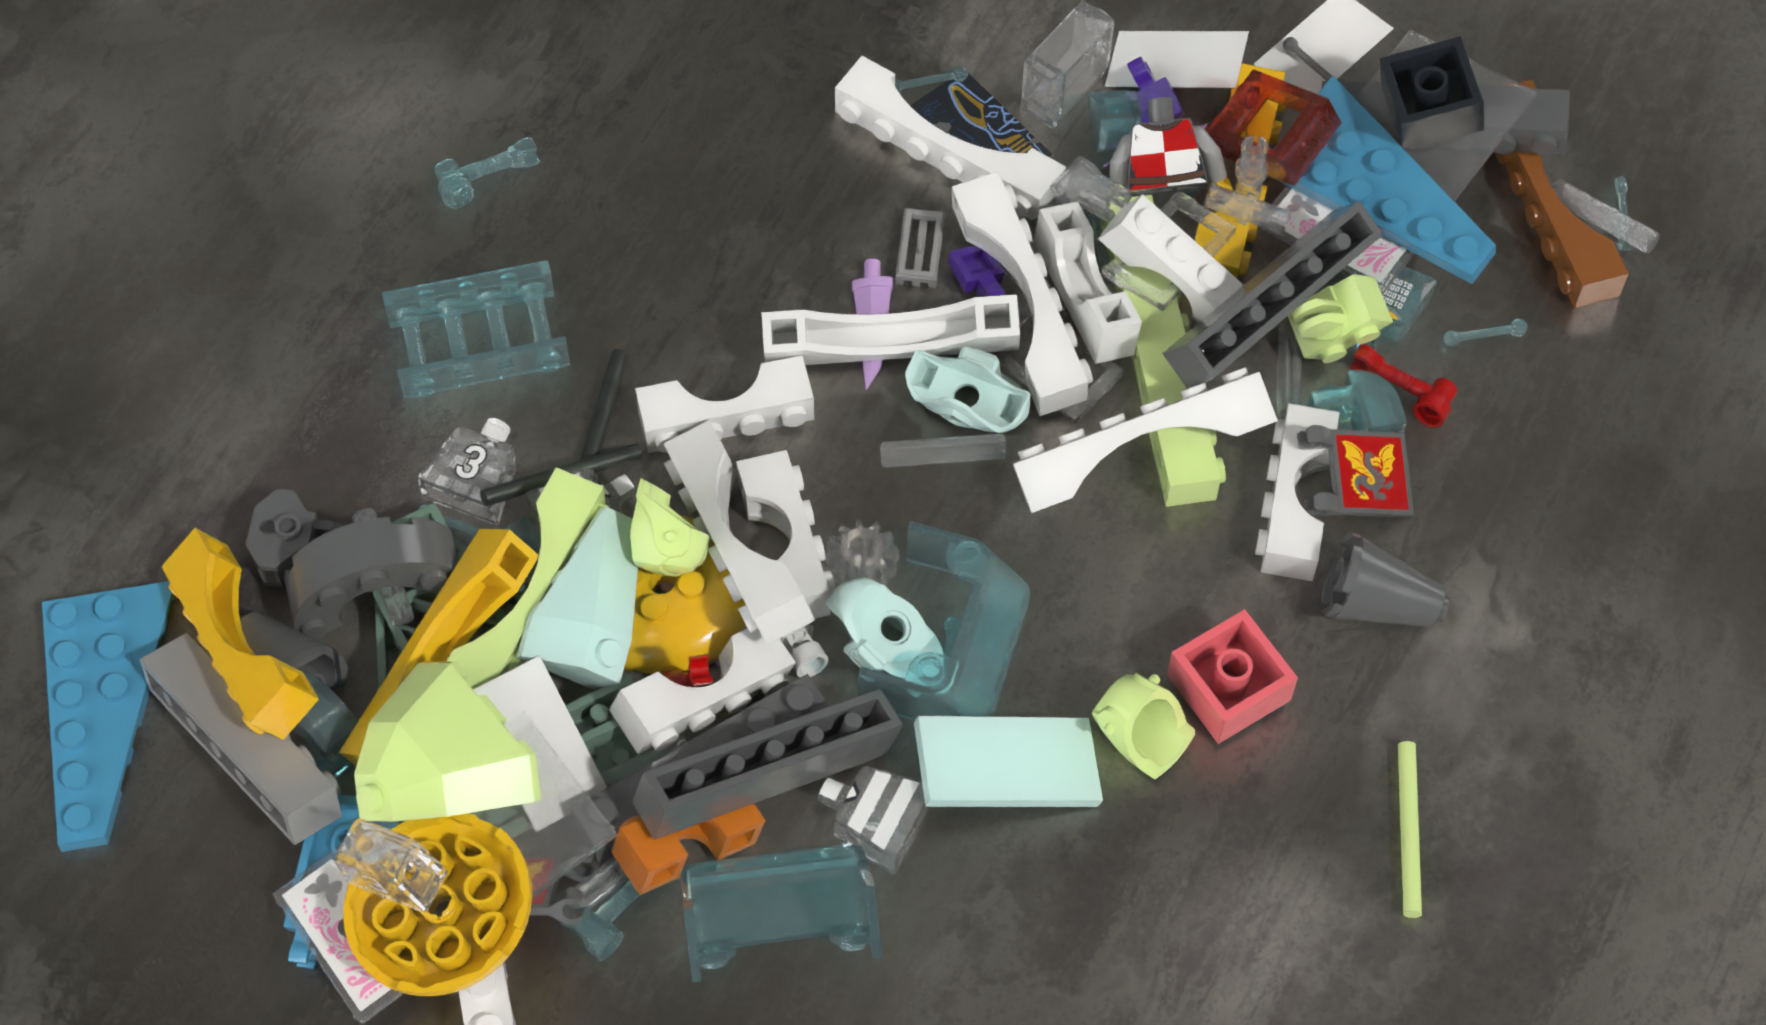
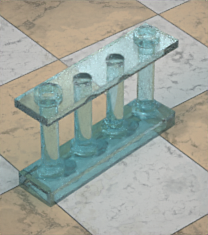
(471, 294)

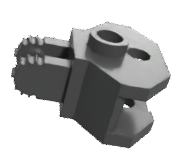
(279, 531)

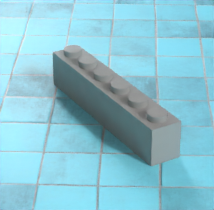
(268, 769)

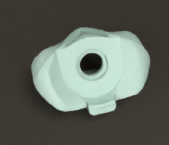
(937, 379)
(862, 608)

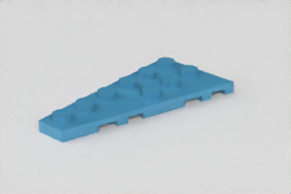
(1399, 196)
(97, 700)

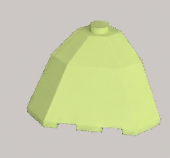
(441, 752)

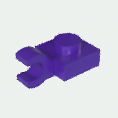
(1151, 88)
(977, 271)

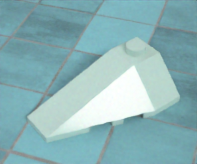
(589, 611)

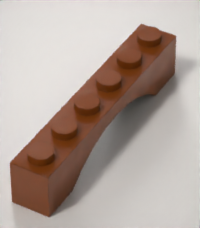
(1584, 259)

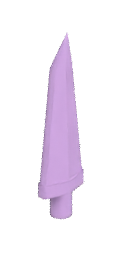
(872, 297)

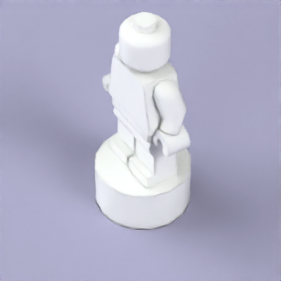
(807, 653)

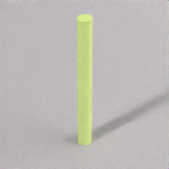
(1409, 830)

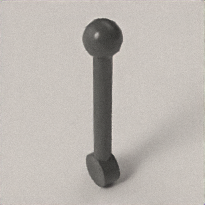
(1291, 45)

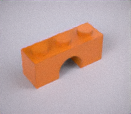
(660, 861)

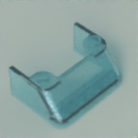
(986, 640)
(778, 901)

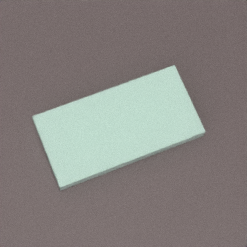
(1007, 762)

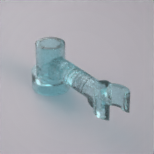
(455, 181)
(597, 929)

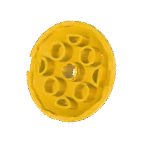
(683, 623)
(477, 931)

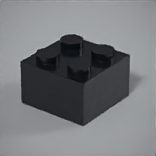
(1432, 93)

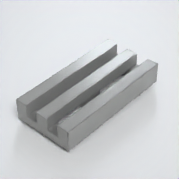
(917, 275)

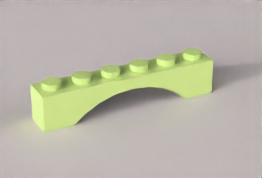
(563, 514)

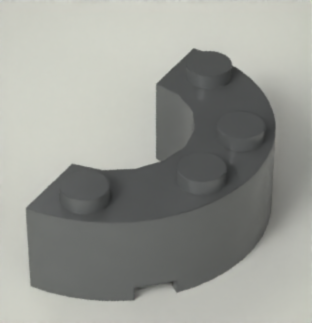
(362, 560)

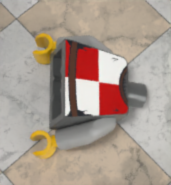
(1167, 155)

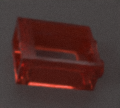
(1289, 158)

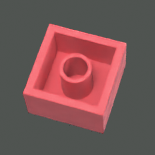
(1231, 676)

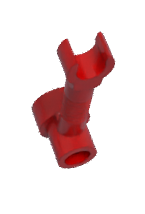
(1433, 400)
(696, 677)

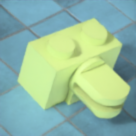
(1340, 318)

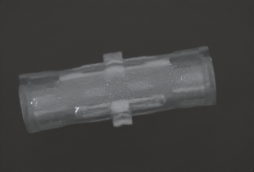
(1252, 166)
(1247, 208)

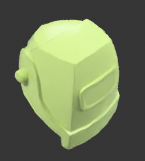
(661, 537)
(1144, 723)

